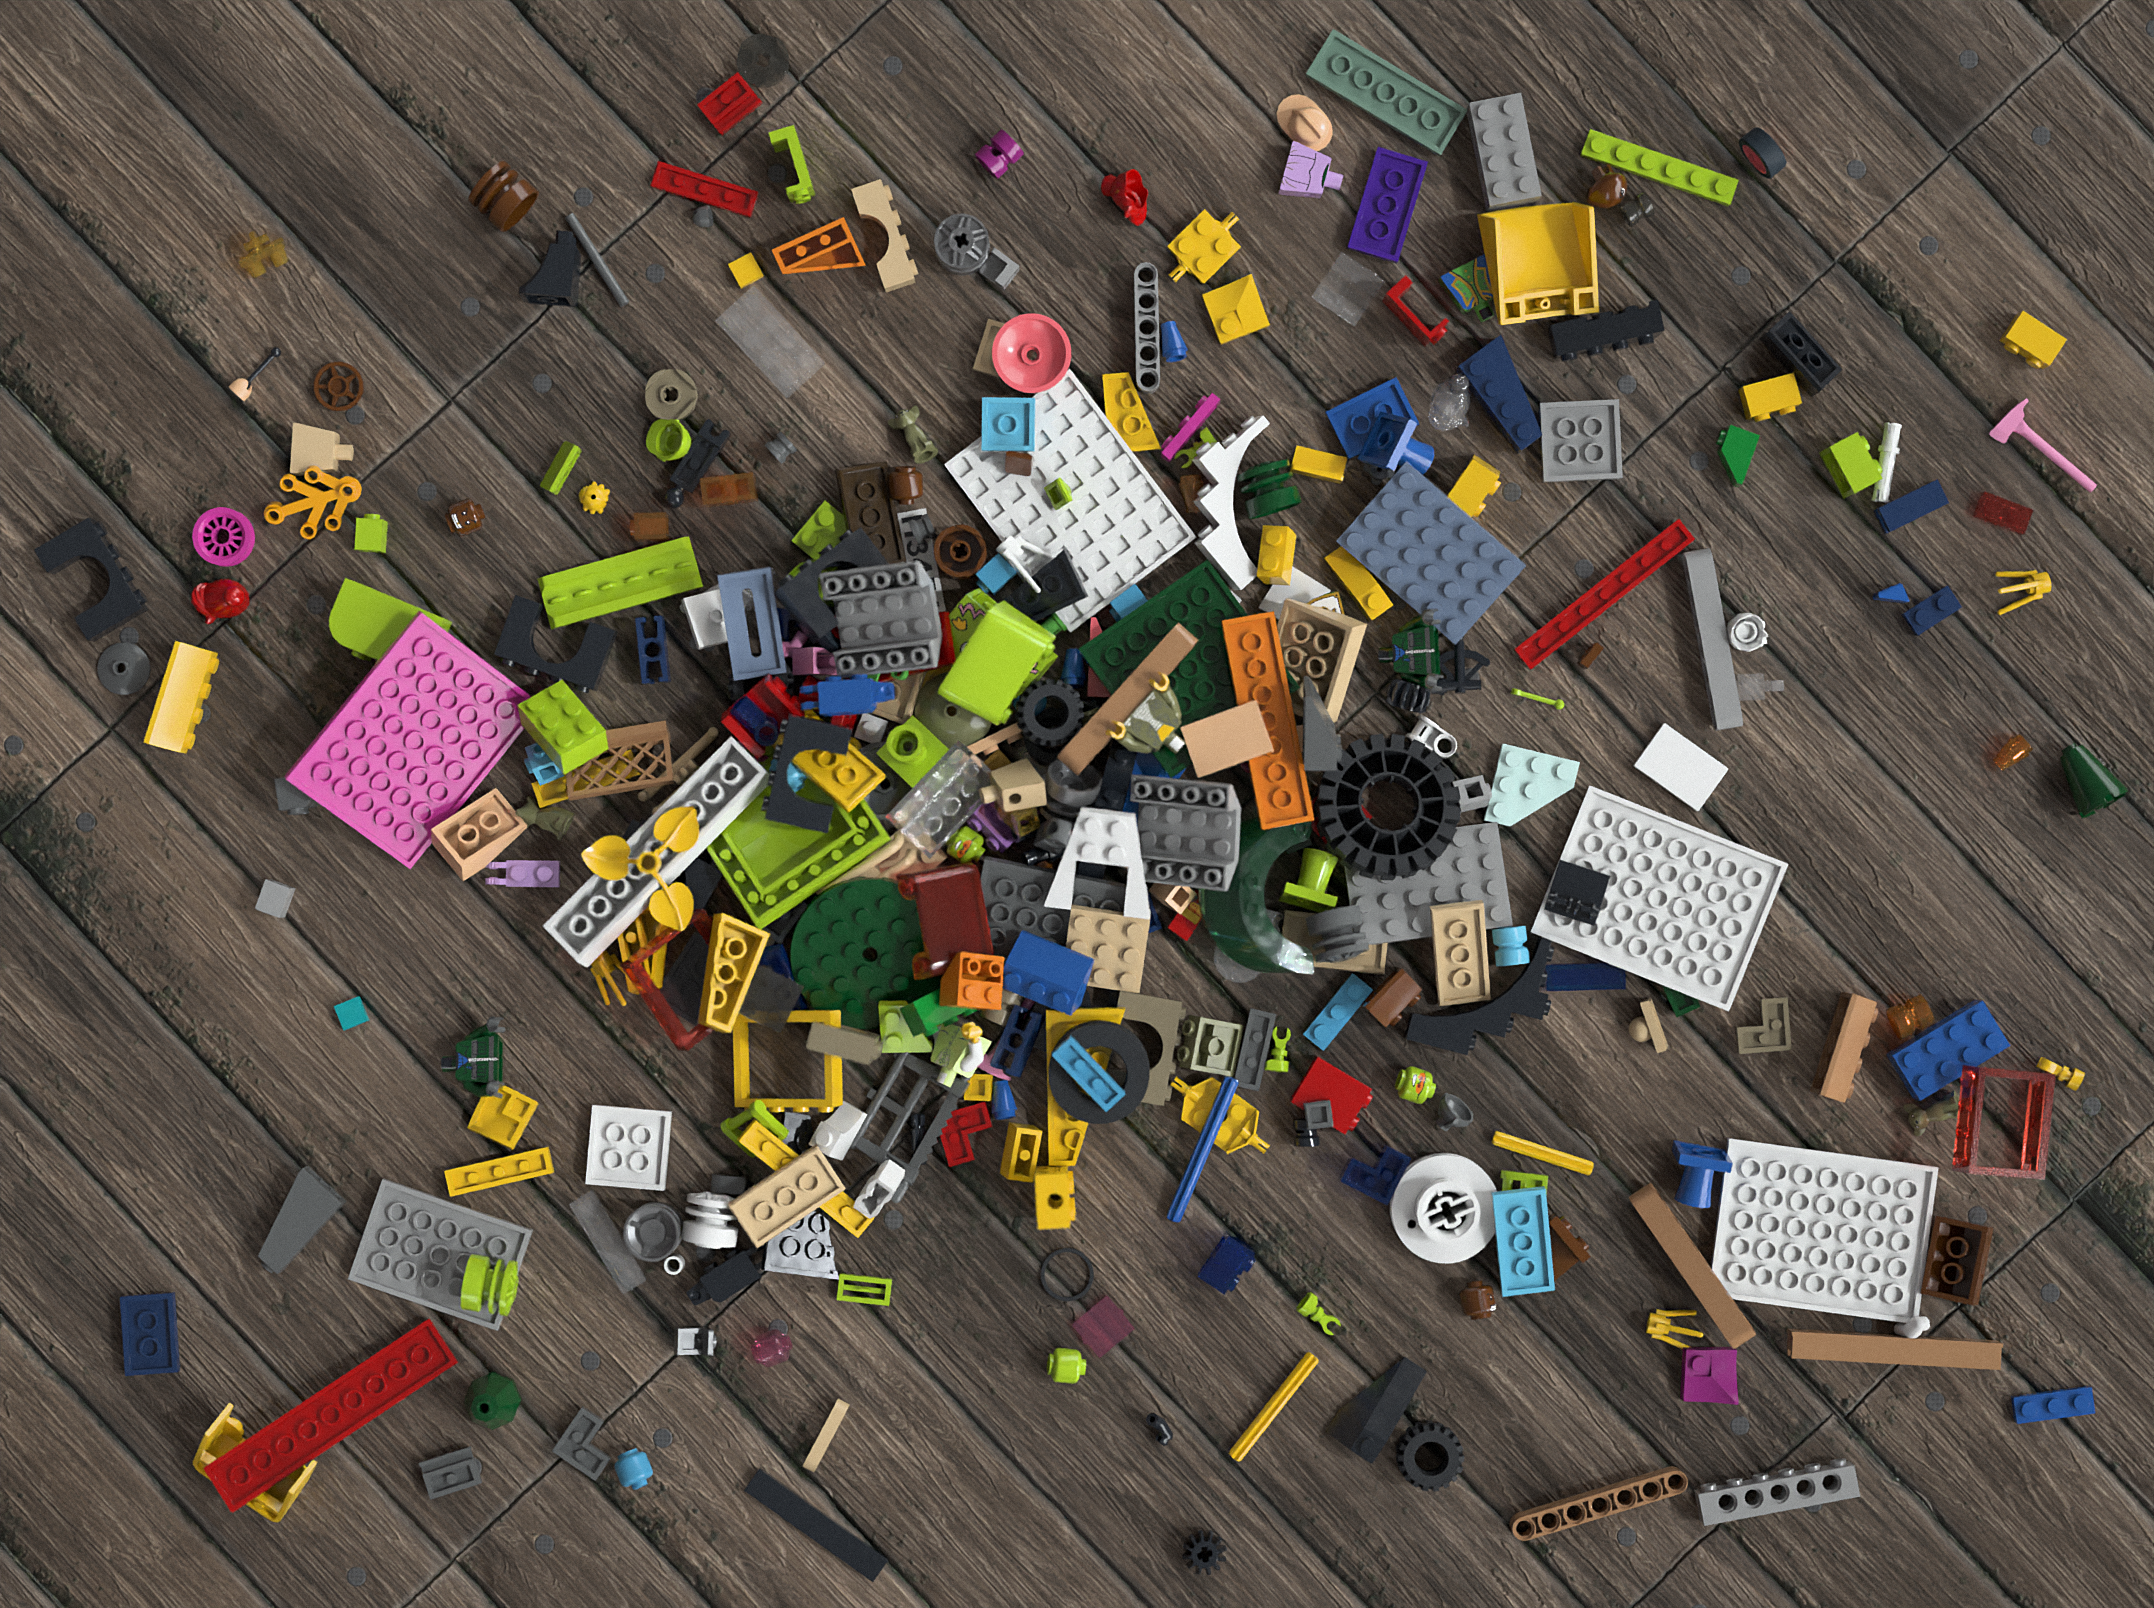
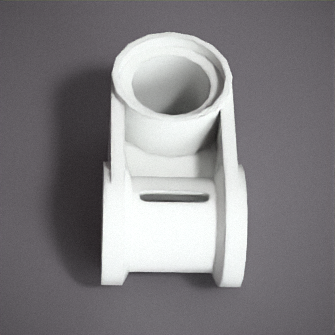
(1431, 736)

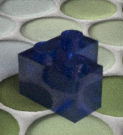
(1379, 1180)
(1226, 1262)

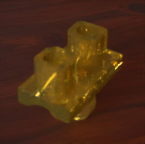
(252, 260)

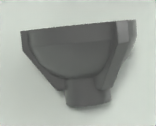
(1453, 1113)

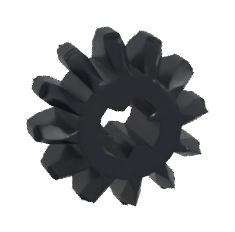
(1408, 696)
(1195, 1548)

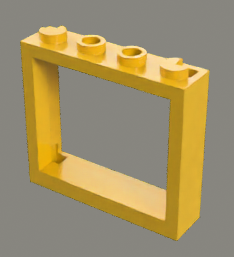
(832, 1067)

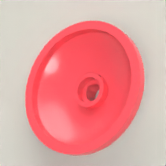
(1034, 334)

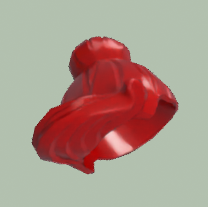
(1127, 194)
(220, 599)

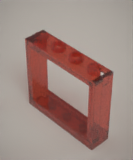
(652, 996)
(2035, 1128)

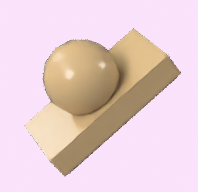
(1648, 1027)

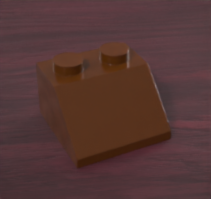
(1392, 997)

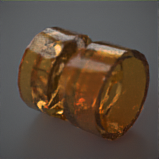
(1908, 1017)

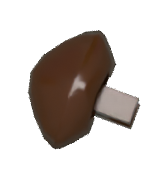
(1608, 189)

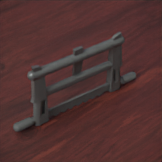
(881, 1153)

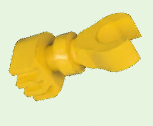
(2073, 1078)

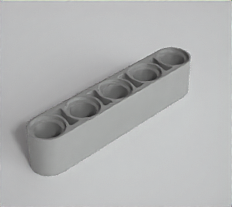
(1142, 316)

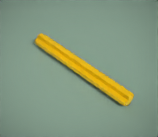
(1273, 1406)

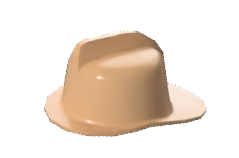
(1304, 122)

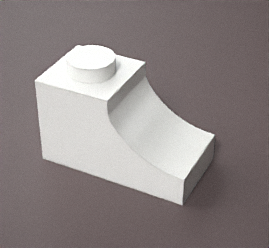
(838, 1131)

